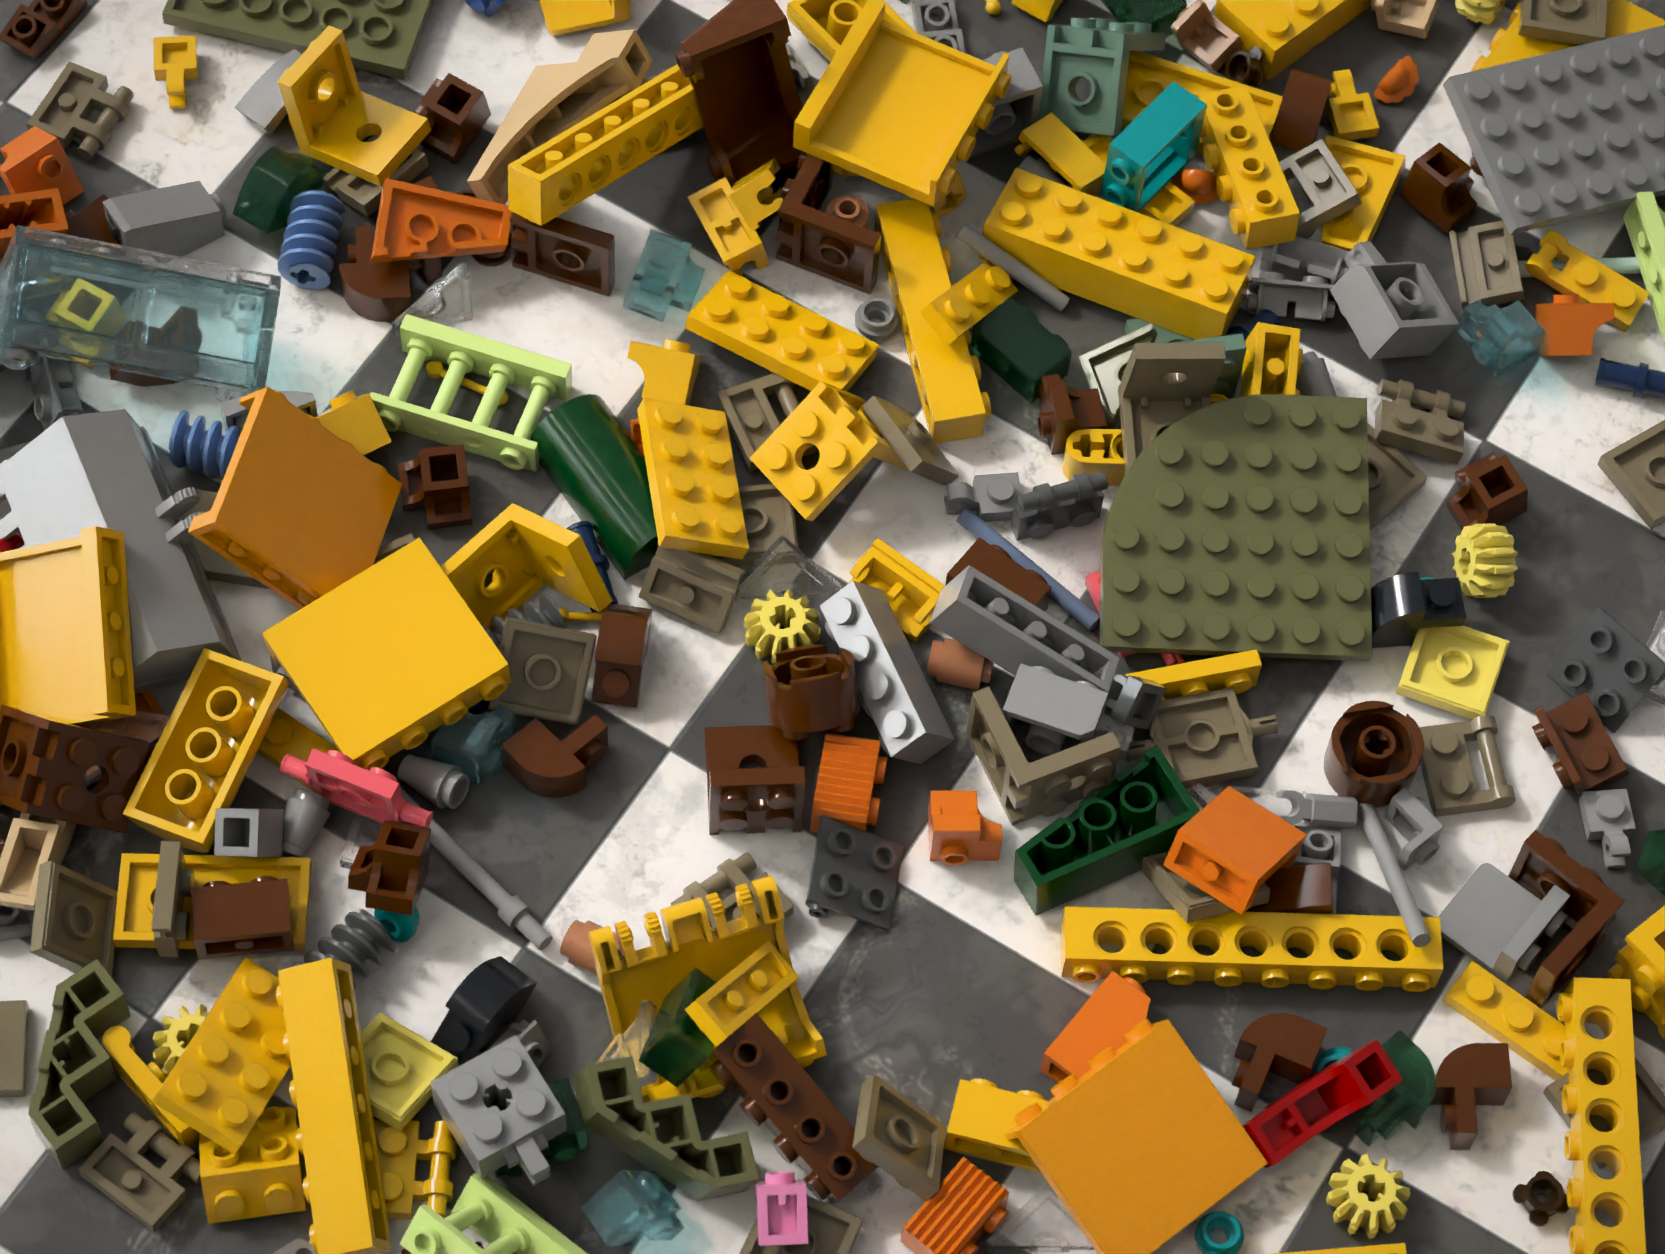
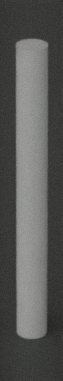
(1393, 875)

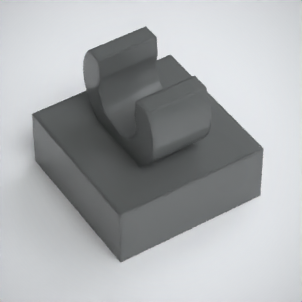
(1136, 701)

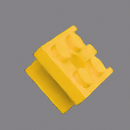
(335, 115)
(845, 440)
(525, 556)
(1644, 965)

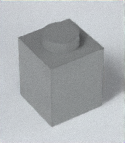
(248, 832)

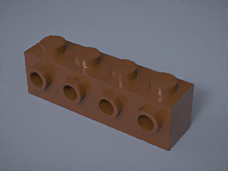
(792, 1108)

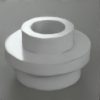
(879, 309)

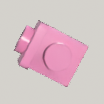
(781, 1209)

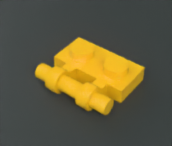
(398, 1166)

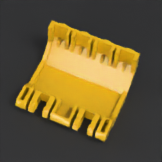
(715, 952)

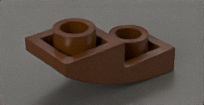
(40, 25)
(1299, 890)

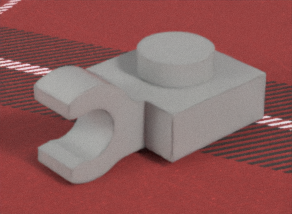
(990, 496)
(1610, 819)

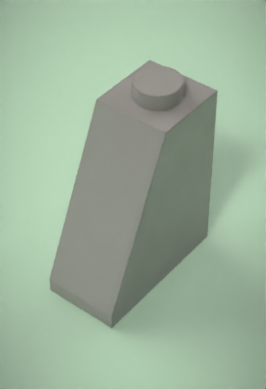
(166, 219)

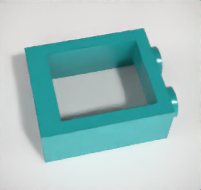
(1153, 148)

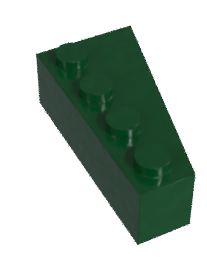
(1105, 835)

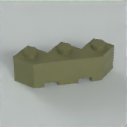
(75, 1063)
(662, 1132)

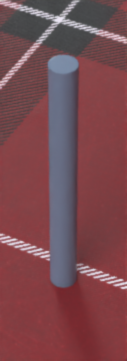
(1058, 594)

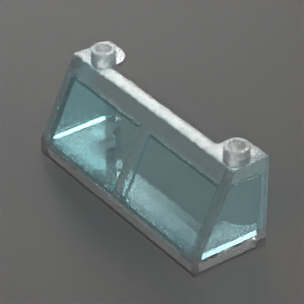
(135, 312)

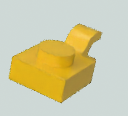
(174, 62)
(1350, 113)

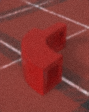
(1322, 1101)

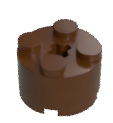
(811, 691)
(1373, 753)

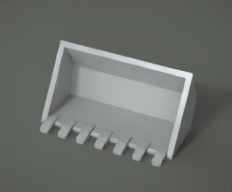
(109, 476)

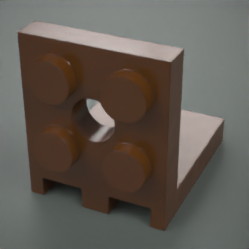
(821, 240)
(565, 252)
(46, 768)
(753, 796)
(1590, 909)

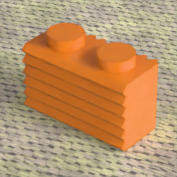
(847, 781)
(957, 1213)

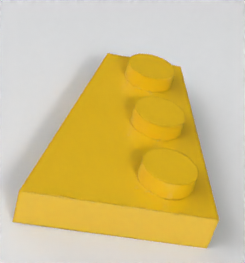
(1374, 177)

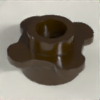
(1246, 67)
(1550, 1188)

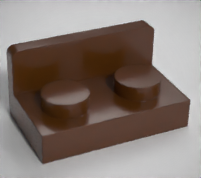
(1581, 744)

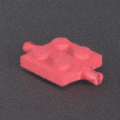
(361, 791)

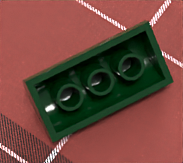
(601, 478)

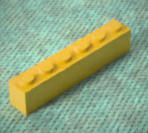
(917, 276)
(333, 1109)

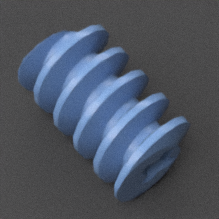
(311, 239)
(202, 448)

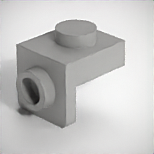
(1417, 824)

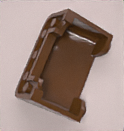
(743, 88)

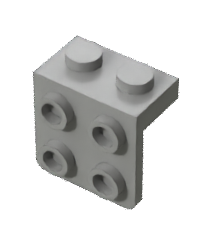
(1501, 921)

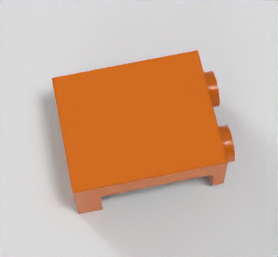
(1233, 848)

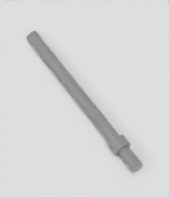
(510, 908)

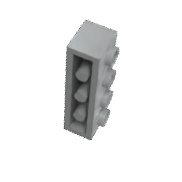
(1017, 632)
(887, 673)

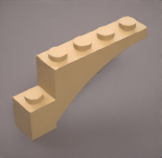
(557, 100)

